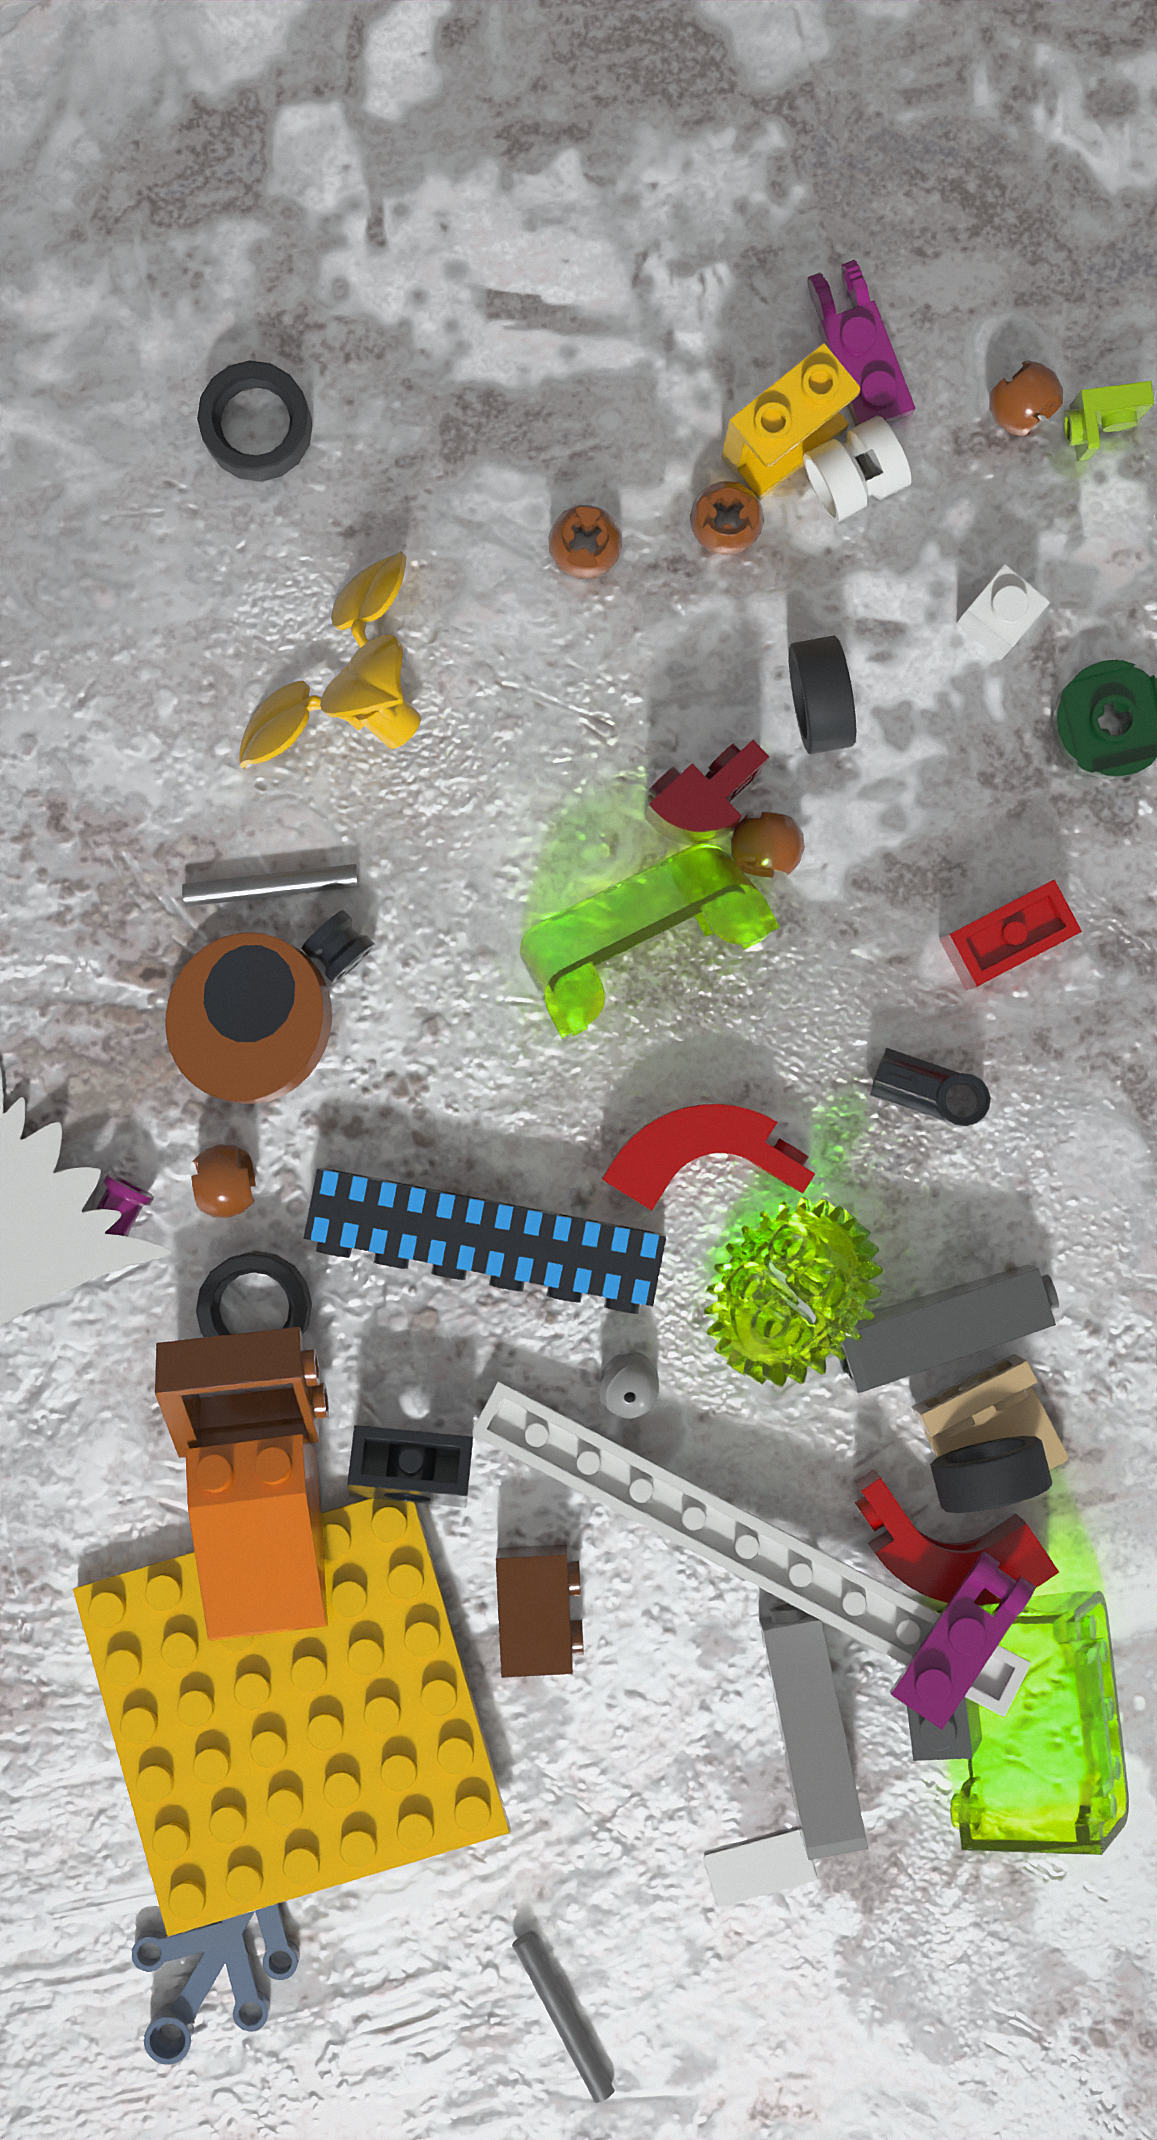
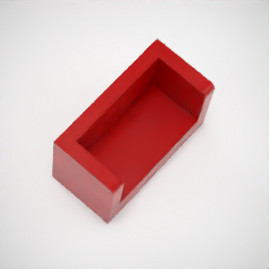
(1010, 935)

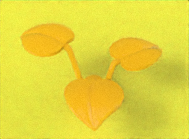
(365, 690)

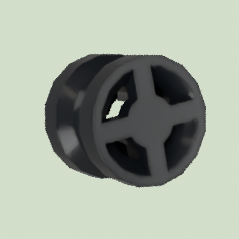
(338, 946)

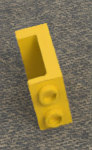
(787, 420)

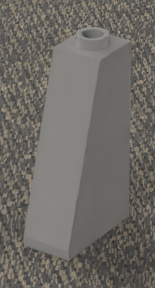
(812, 1733)

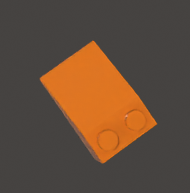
(257, 1536)

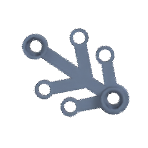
(222, 1945)

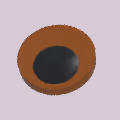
(248, 1018)

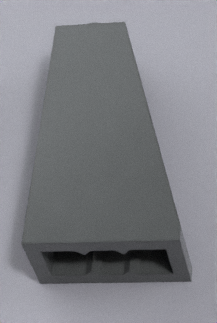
(948, 1326)

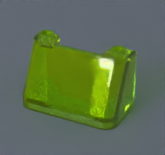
(689, 884)
(1056, 1762)

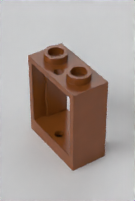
(234, 1363)

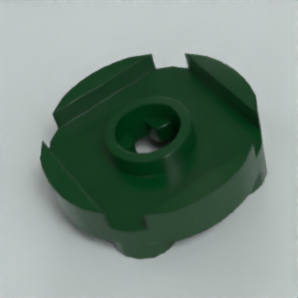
(1081, 705)

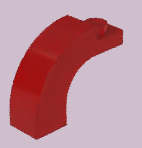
(678, 1137)
(939, 1566)

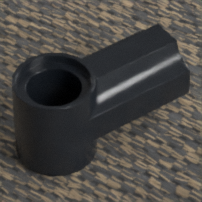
(924, 1087)

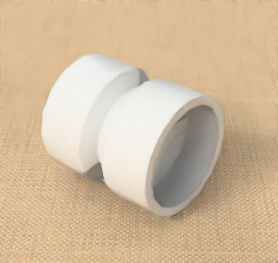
(839, 478)

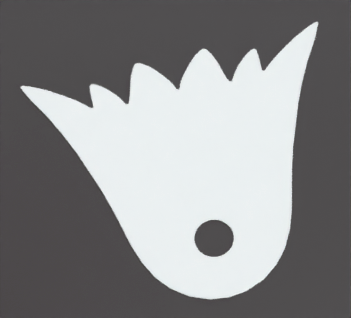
(43, 1232)

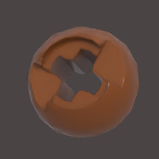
(1023, 400)
(587, 520)
(726, 539)
(767, 844)
(223, 1181)

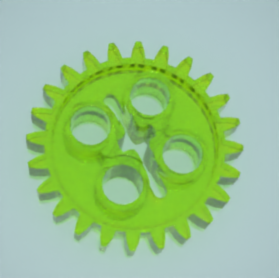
(825, 1266)

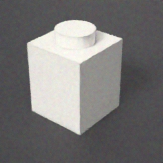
(1003, 612)

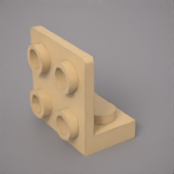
(989, 1407)

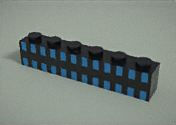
(484, 1237)

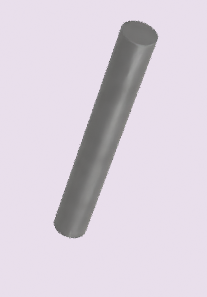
(270, 885)
(563, 2017)

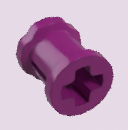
(123, 1197)

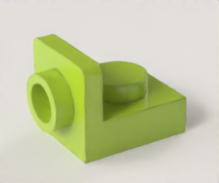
(1112, 406)

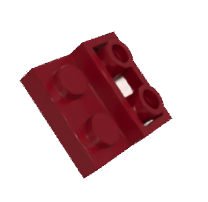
(697, 806)

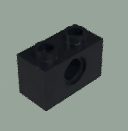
(410, 1466)

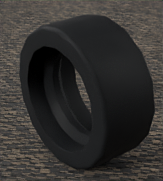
(244, 377)
(822, 694)
(258, 1262)
(991, 1474)

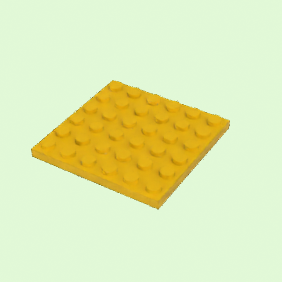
(298, 1750)

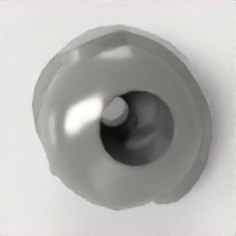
(629, 1385)

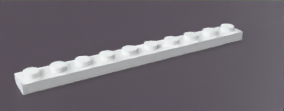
(728, 1536)

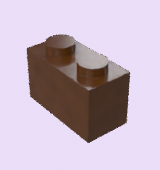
(535, 1611)

